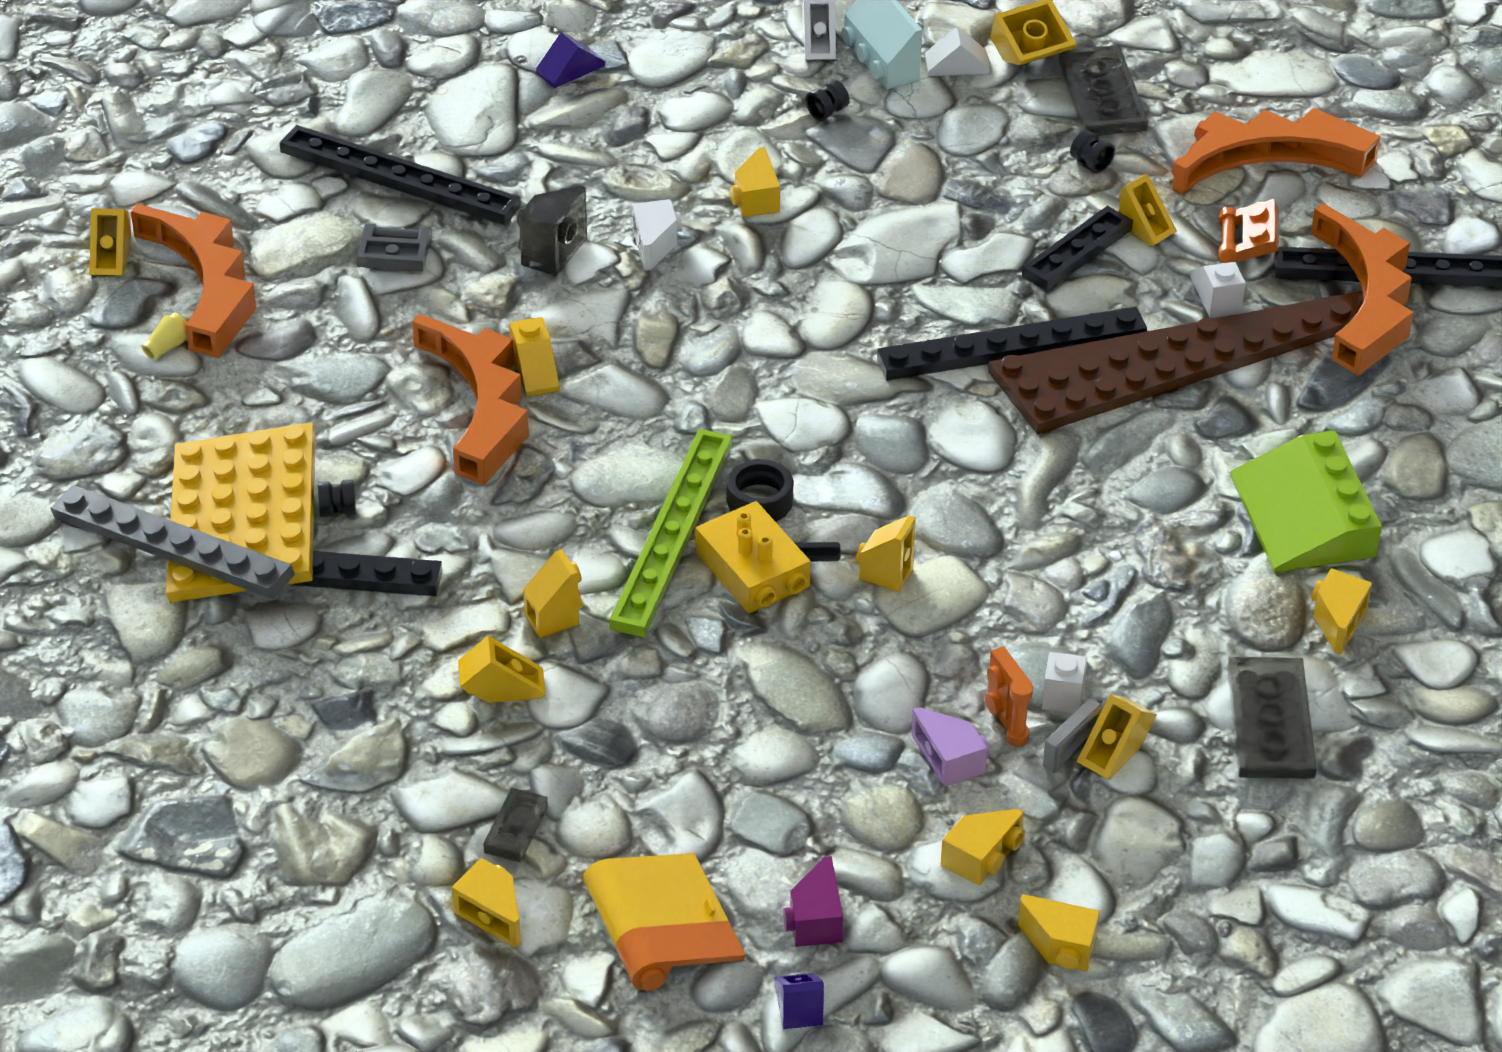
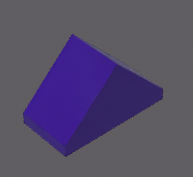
(567, 61)
(800, 1000)

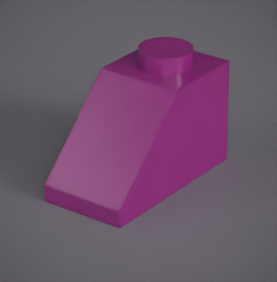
(815, 907)

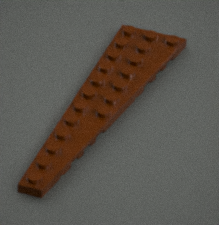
(1106, 374)

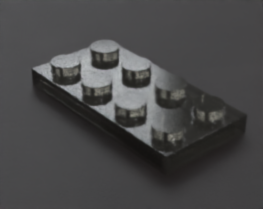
(1103, 90)
(1271, 718)

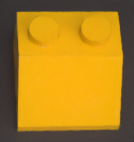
(1030, 33)

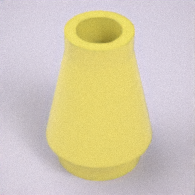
(166, 336)

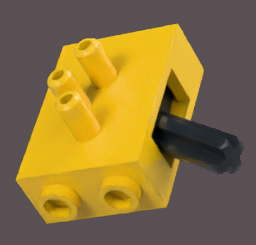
(757, 557)

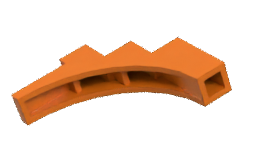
(1271, 138)

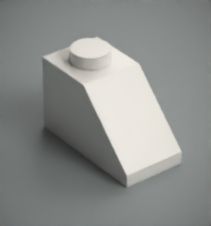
(819, 29)
(655, 230)
(1220, 288)
(1064, 682)

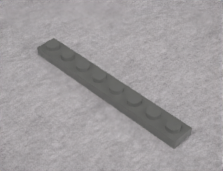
(173, 541)

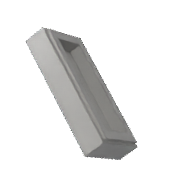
(1070, 735)

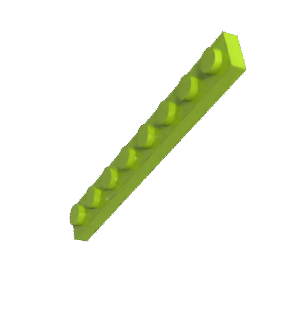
(670, 533)

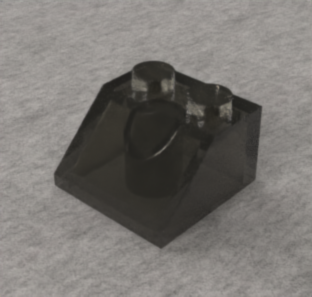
(552, 229)

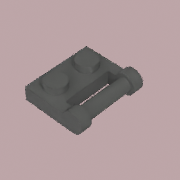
(394, 248)

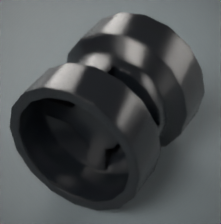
(824, 101)
(1095, 152)
(336, 498)

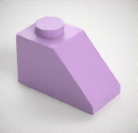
(949, 745)

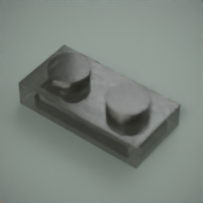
(515, 825)

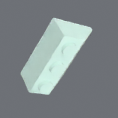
(884, 40)

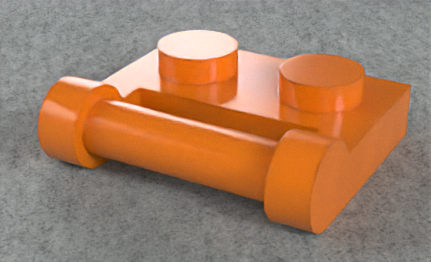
(1259, 231)
(1009, 695)

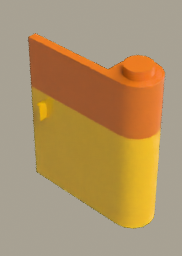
(661, 915)

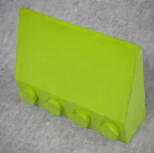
(1308, 504)

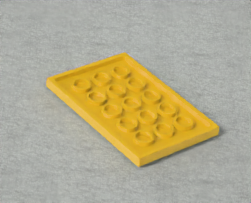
(249, 493)

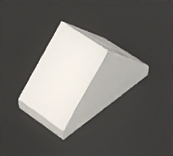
(957, 56)

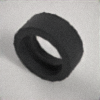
(761, 473)

